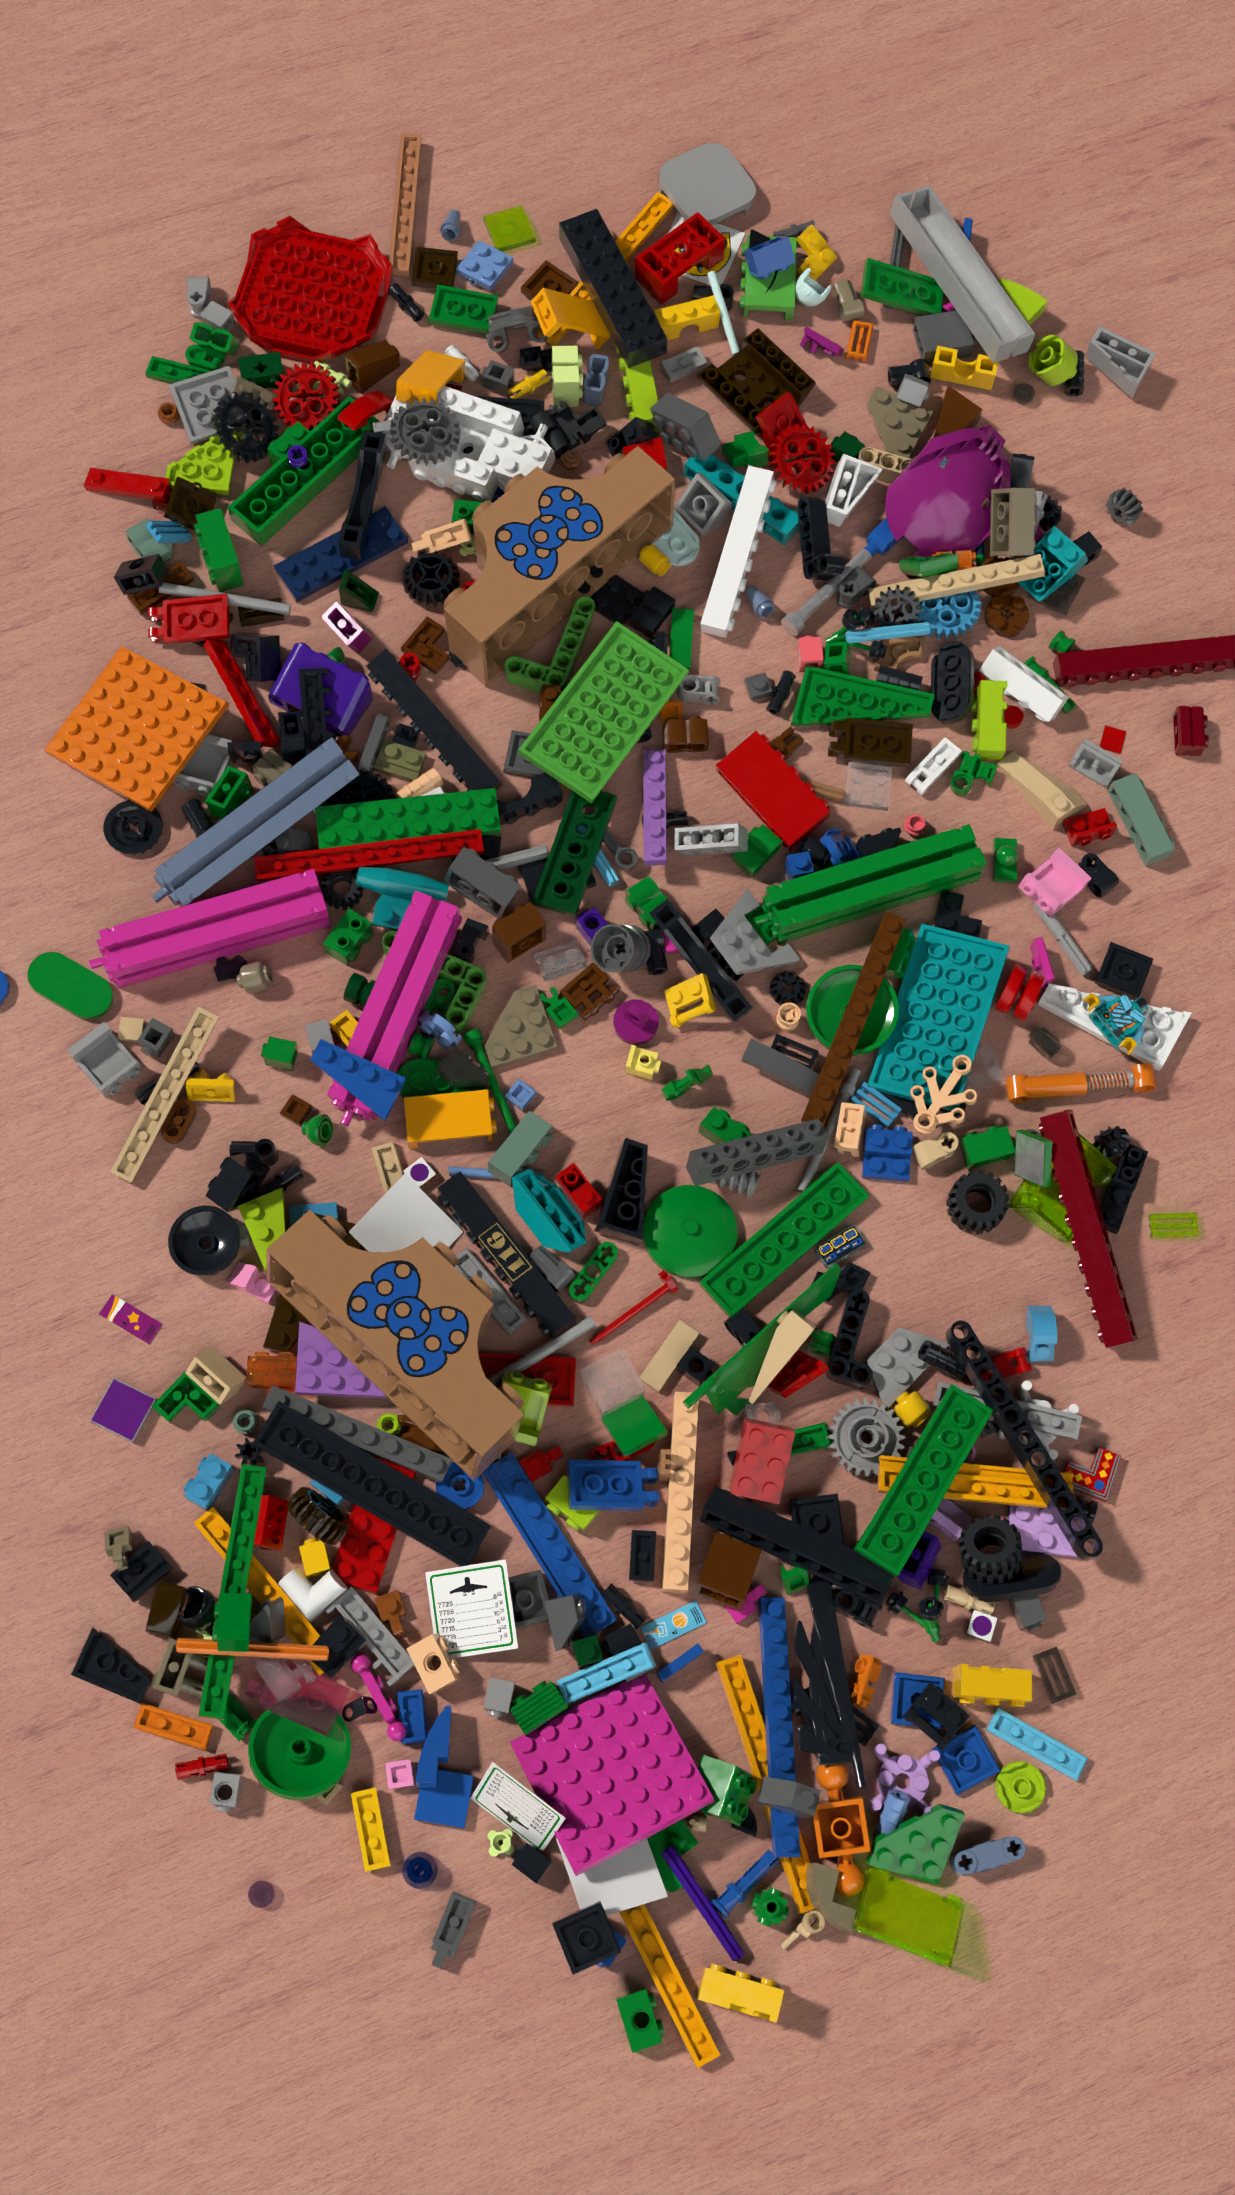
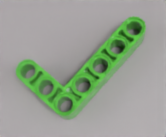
(562, 656)
(461, 980)

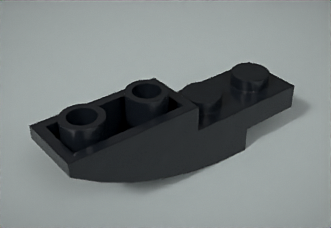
(1121, 1187)

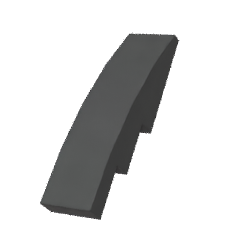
(781, 1068)

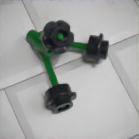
(853, 619)
(929, 1608)

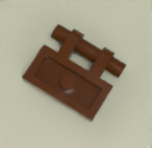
(584, 986)

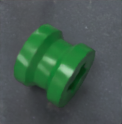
(1061, 643)
(421, 1045)
(821, 1342)

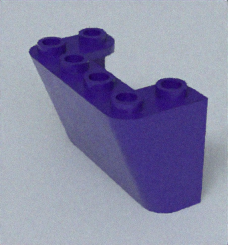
(349, 695)

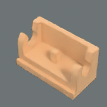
(850, 1128)

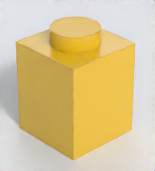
(314, 1558)

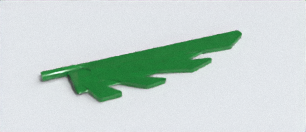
(744, 1366)

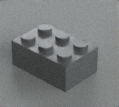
(685, 427)
(482, 882)

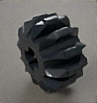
(1052, 514)

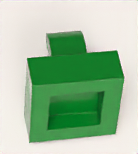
(794, 1579)

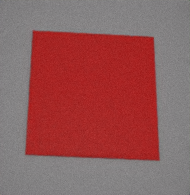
(1112, 739)

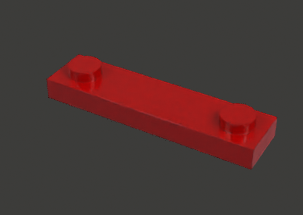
(127, 484)

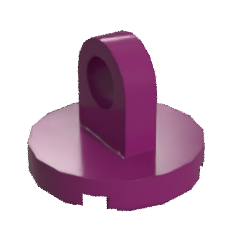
(635, 1022)

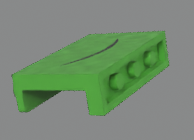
(771, 293)

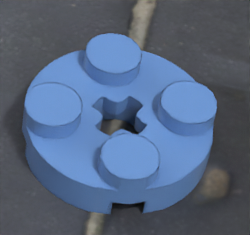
(439, 1029)

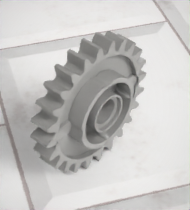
(847, 1433)

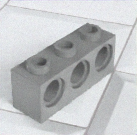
(711, 839)

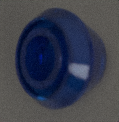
(426, 1863)

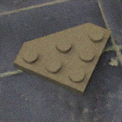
(898, 421)
(520, 1031)

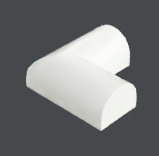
(312, 1598)

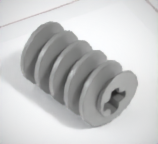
(744, 1181)

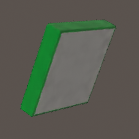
(1033, 1158)

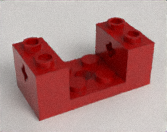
(661, 265)

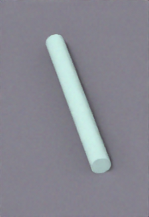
(723, 312)

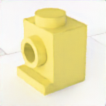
(636, 1068)

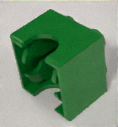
(730, 1789)

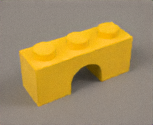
(699, 312)
(950, 368)

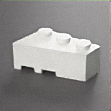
(848, 487)

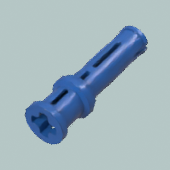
(736, 1891)

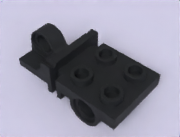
(565, 427)

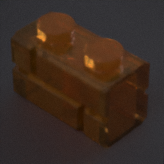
(271, 1370)

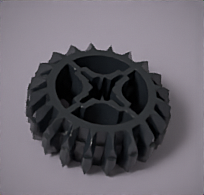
(431, 571)

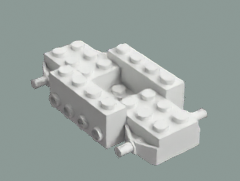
(497, 444)

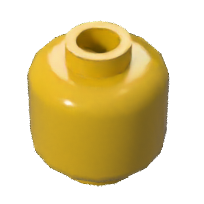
(912, 1408)

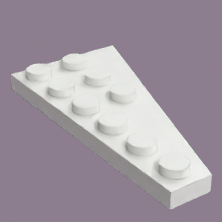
(1160, 1027)

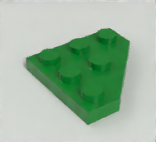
(919, 1844)

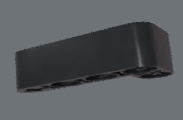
(815, 542)
(851, 1337)

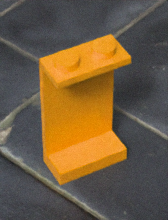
(564, 310)
(428, 377)
(449, 1117)

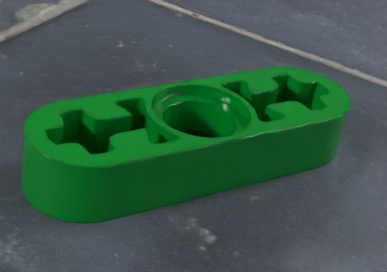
(578, 1282)

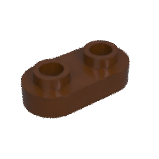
(178, 1122)

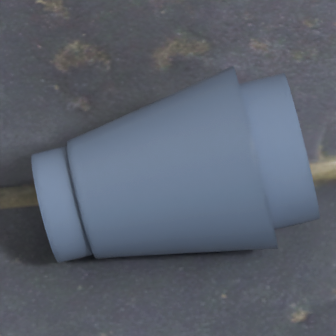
(451, 226)
(760, 603)

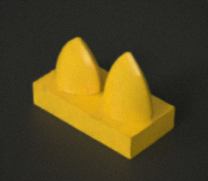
(203, 1088)

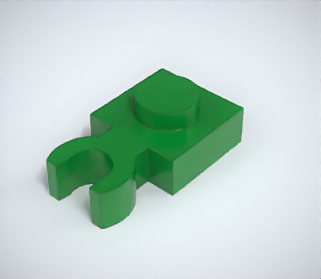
(560, 1010)

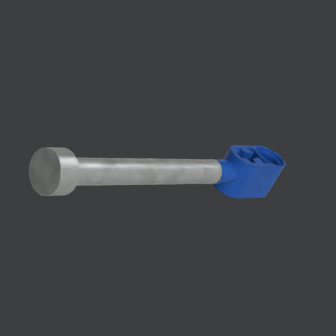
(879, 541)

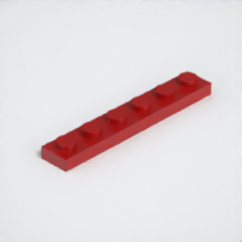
(241, 693)

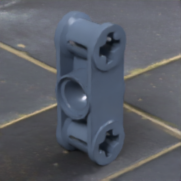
(988, 1855)

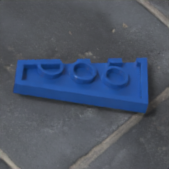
(365, 1080)

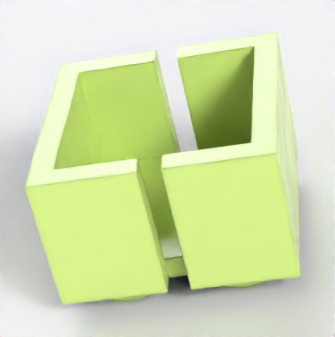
(567, 375)

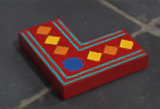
(1099, 1478)

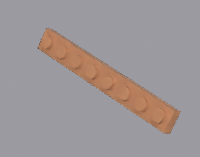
(405, 204)

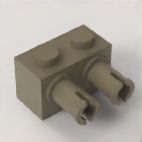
(171, 1670)

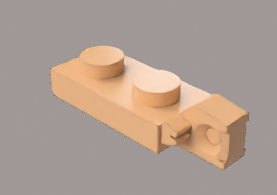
(444, 537)

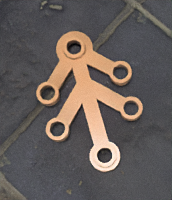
(942, 1098)

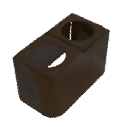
(166, 1609)

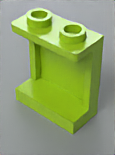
(535, 1396)

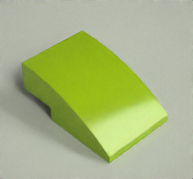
(1027, 301)

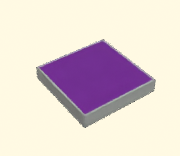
(123, 1410)

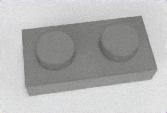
(683, 364)

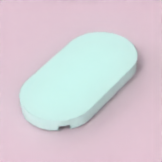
(679, 542)

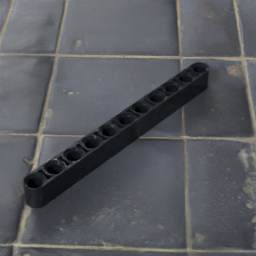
(1024, 1452)

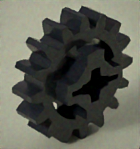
(888, 604)

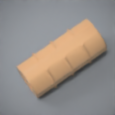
(421, 785)

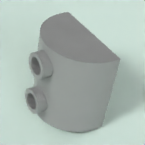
(704, 505)

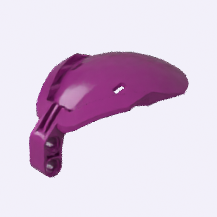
(942, 506)

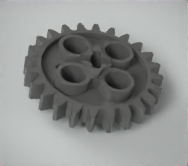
(425, 431)

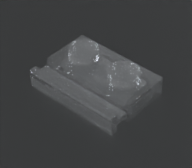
(559, 960)

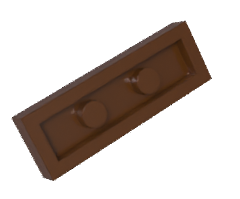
(143, 600)

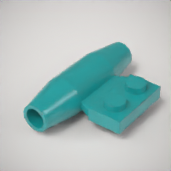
(396, 892)

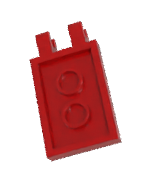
(191, 619)

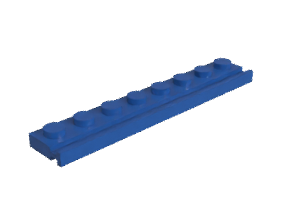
(547, 1541)

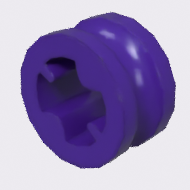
(297, 449)

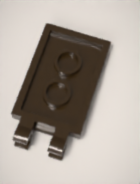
(872, 742)

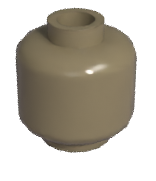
(255, 977)

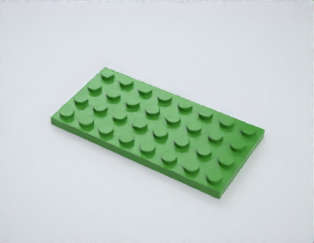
(603, 712)

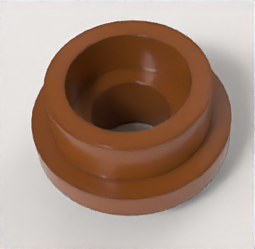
(165, 409)

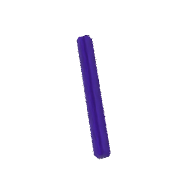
(703, 1903)

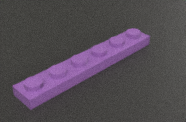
(654, 807)

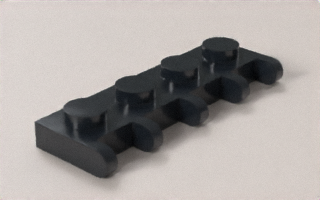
(313, 707)

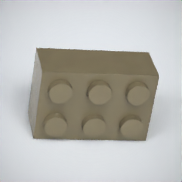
(1012, 521)

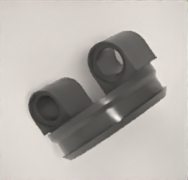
(512, 320)

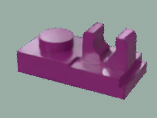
(829, 346)

